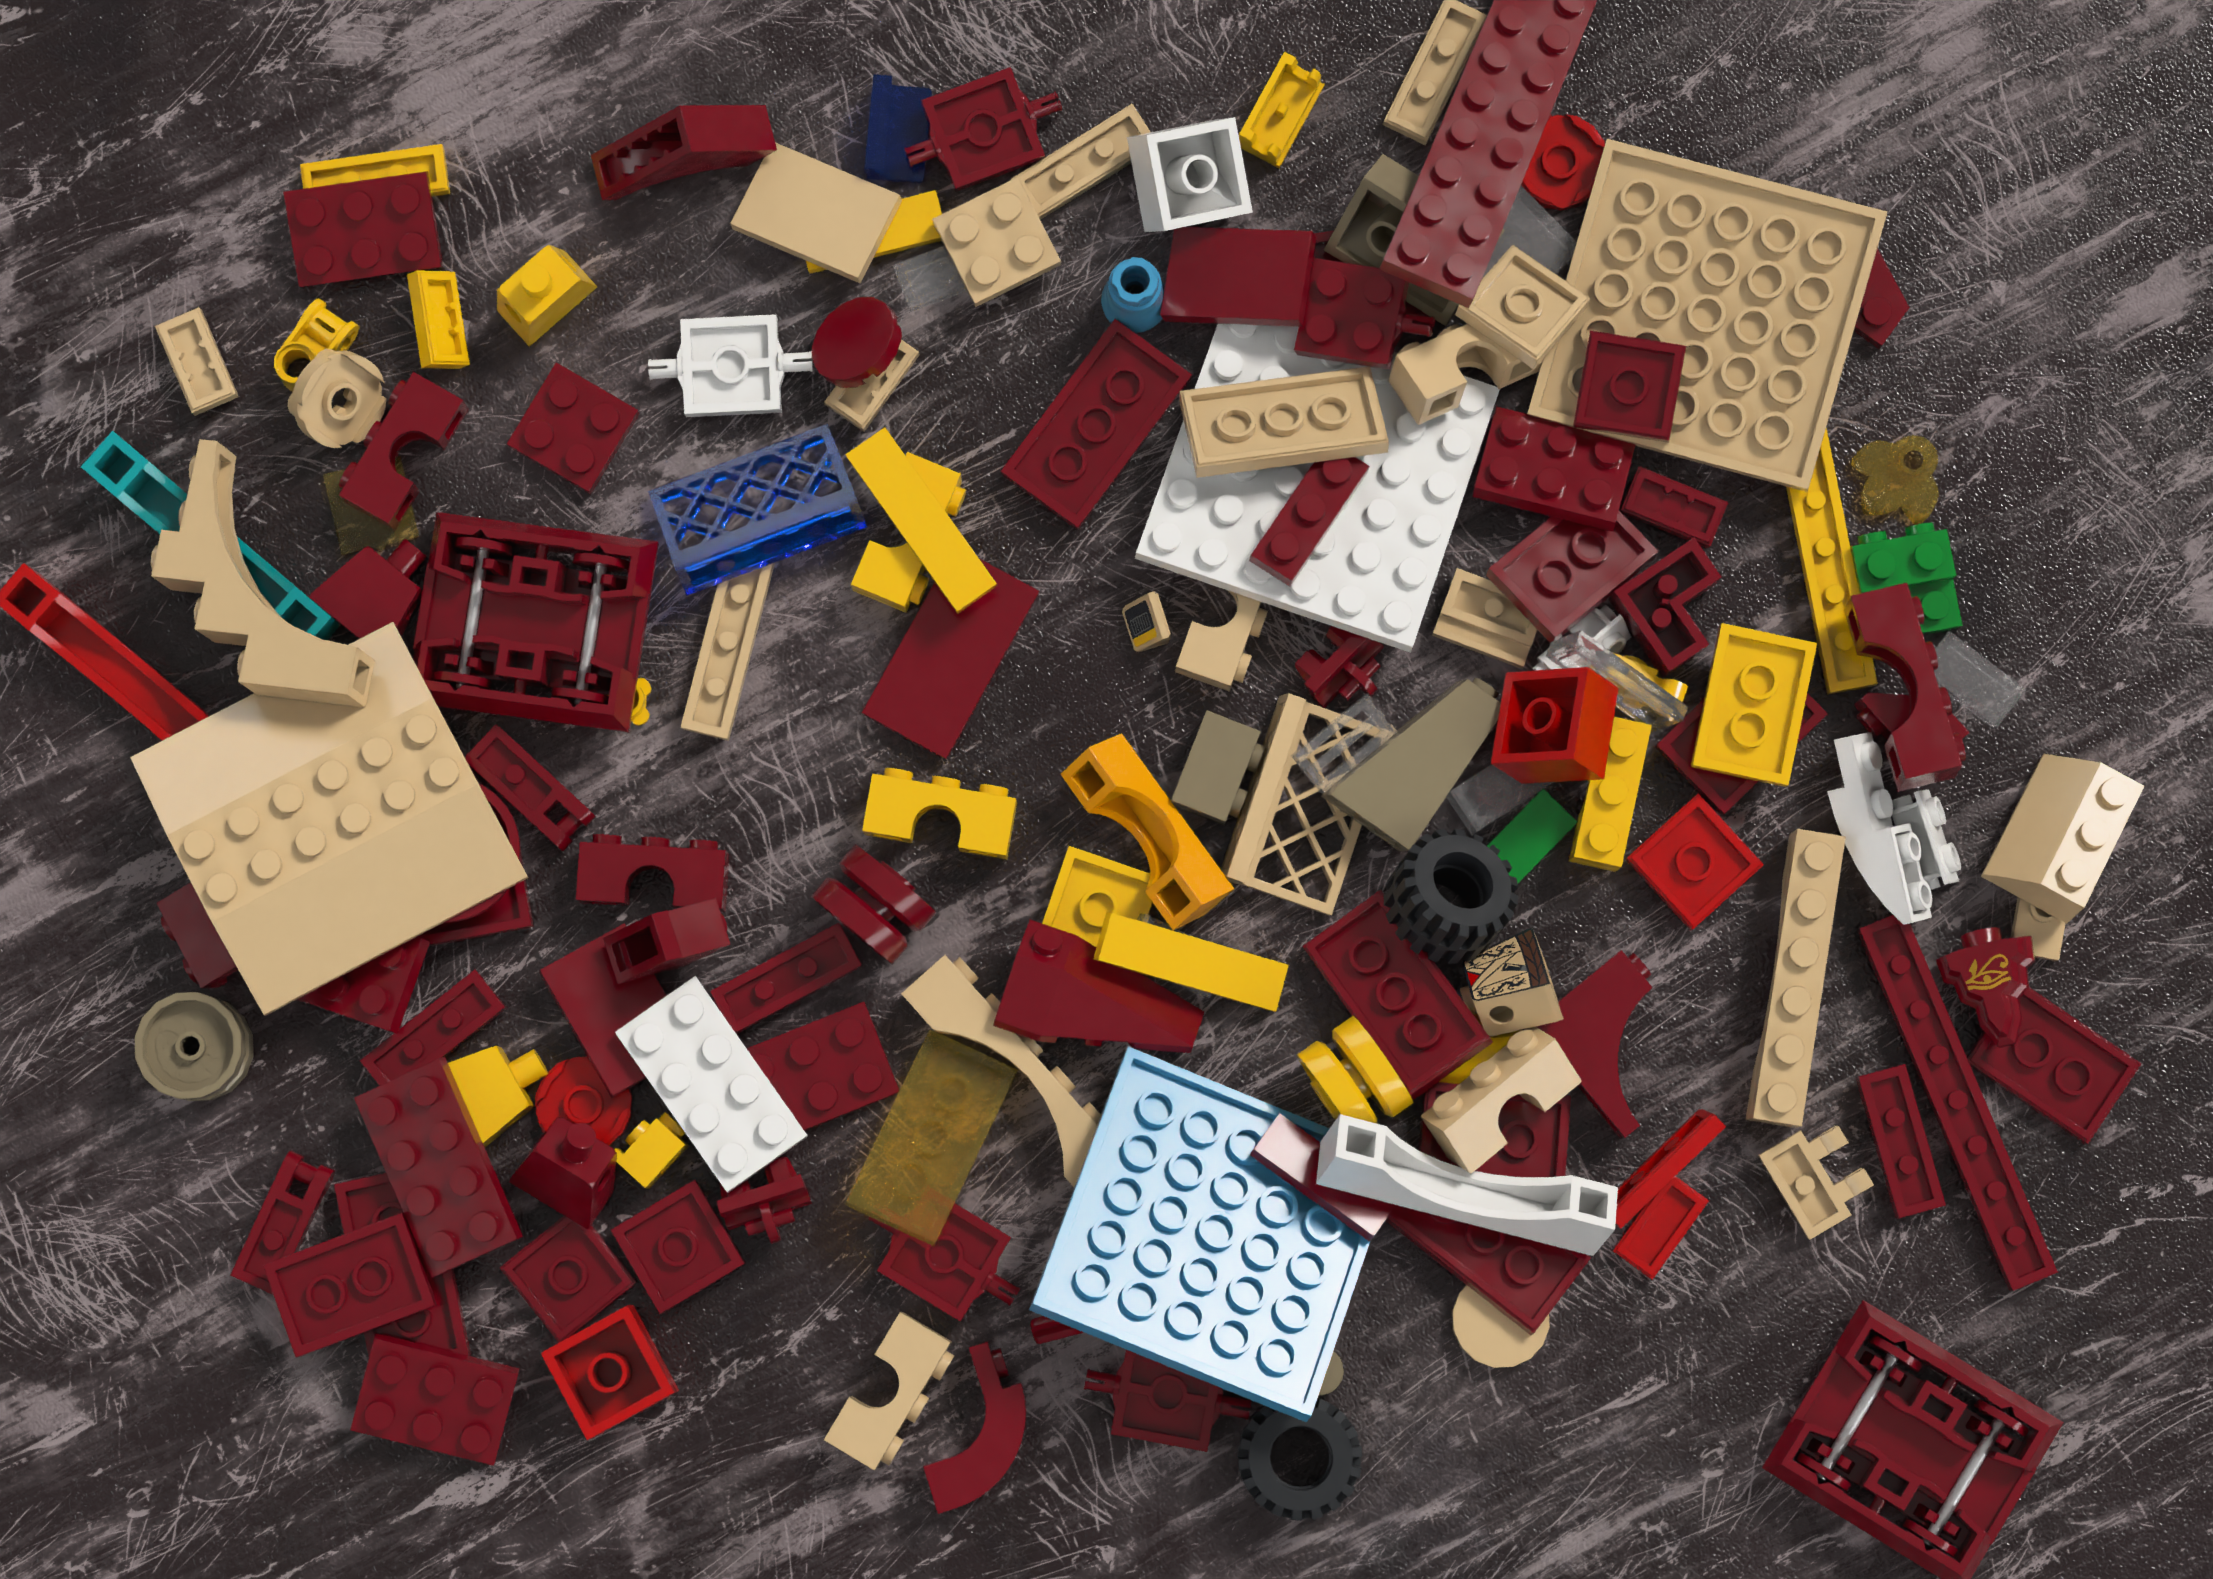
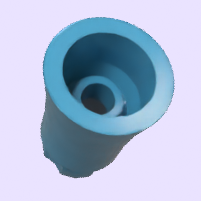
(1135, 311)

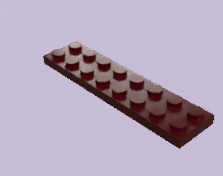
(1485, 145)

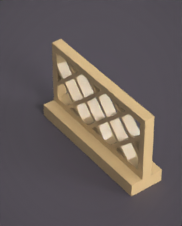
(1262, 803)

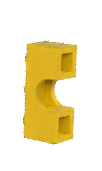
(896, 573)
(899, 802)
(1610, 802)

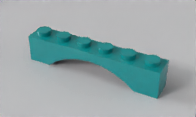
(158, 503)

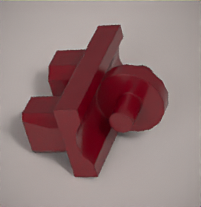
(1344, 670)
(767, 1205)

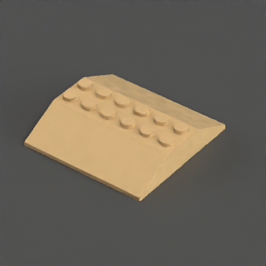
(327, 826)

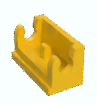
(1281, 111)

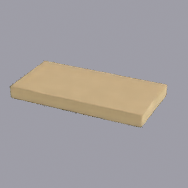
(1283, 421)

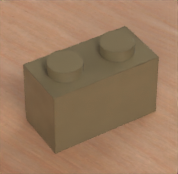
(1217, 767)

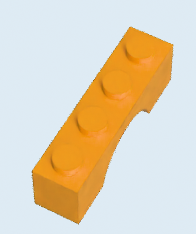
(1118, 785)

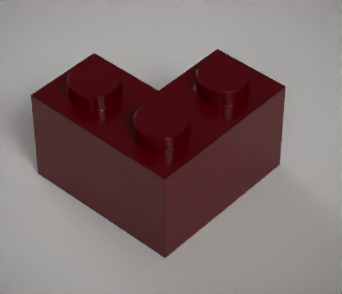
(1656, 603)

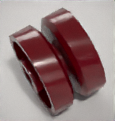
(878, 899)

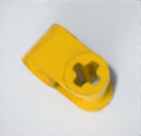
(311, 338)

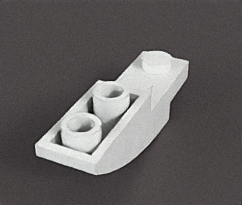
(1882, 852)

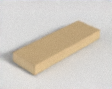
(1435, 71)
(1082, 162)

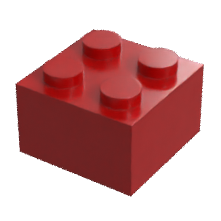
(1554, 725)
(609, 1372)

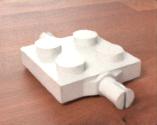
(730, 365)

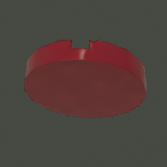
(856, 342)

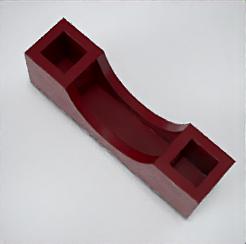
(1888, 628)

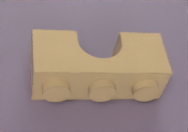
(1429, 373)
(1217, 653)
(1468, 1115)
(871, 1431)

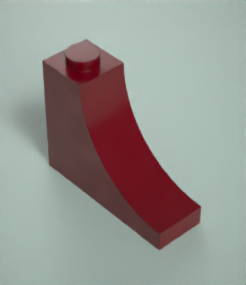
(683, 144)
(1592, 1033)

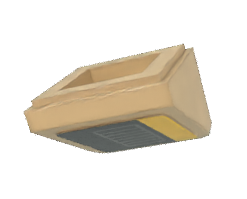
(1146, 622)

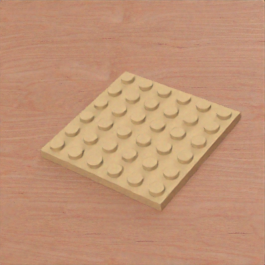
(1740, 274)

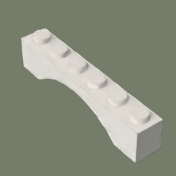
(1549, 1210)

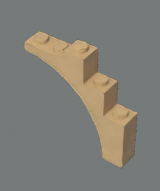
(233, 611)

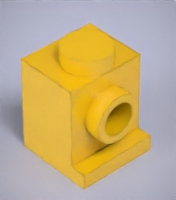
(652, 1149)

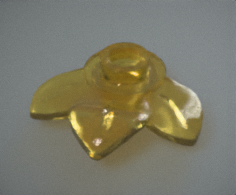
(1893, 483)

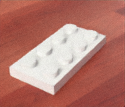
(711, 1084)

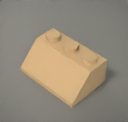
(2062, 833)

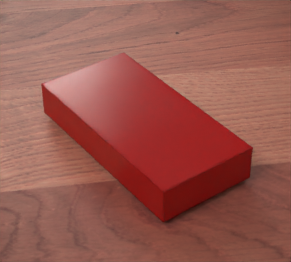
(1660, 1227)

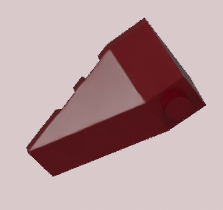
(1068, 994)

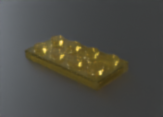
(931, 1137)

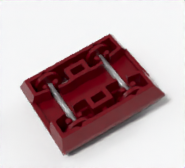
(534, 621)
(1912, 1445)

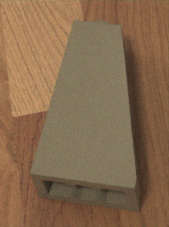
(1415, 769)

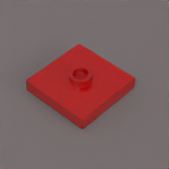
(1694, 862)

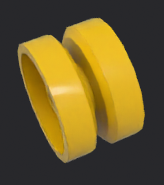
(1360, 1075)

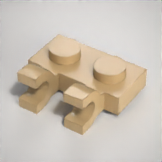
(1805, 1184)

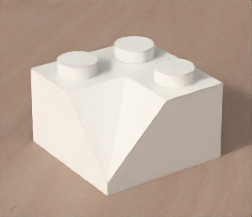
(1189, 175)

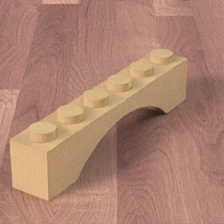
(1798, 978)
(956, 1008)

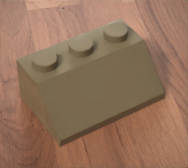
(1371, 223)

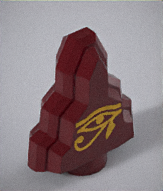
(1991, 978)

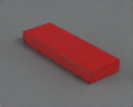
(1665, 1164)

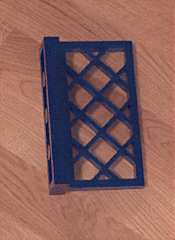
(767, 535)

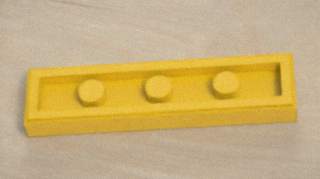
(921, 520)
(1190, 961)

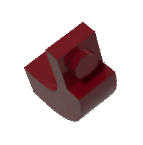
(980, 1466)

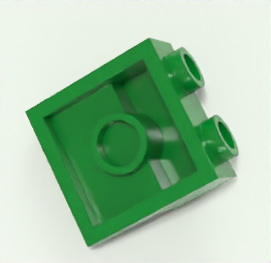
(1919, 559)

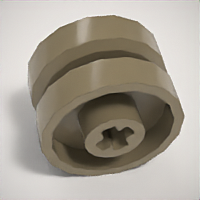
(169, 1031)

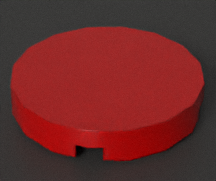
(1564, 163)
(578, 1095)

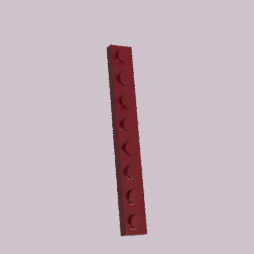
(1957, 1102)

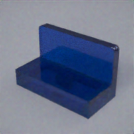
(895, 123)

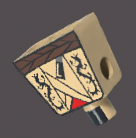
(1511, 986)

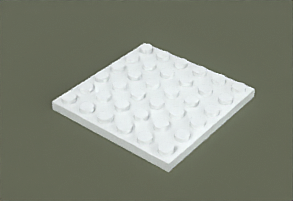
(1385, 544)

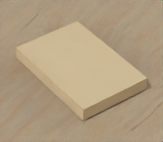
(816, 212)

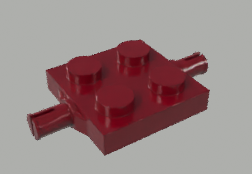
(983, 129)
(1356, 315)
(955, 1269)
(1164, 1403)

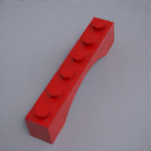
(97, 654)

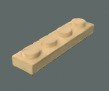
(726, 653)

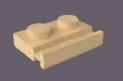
(1484, 620)

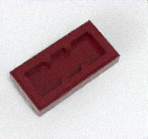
(1673, 507)

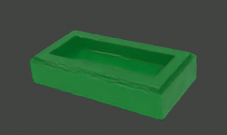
(1532, 834)

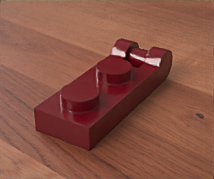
(527, 786)
(282, 1219)

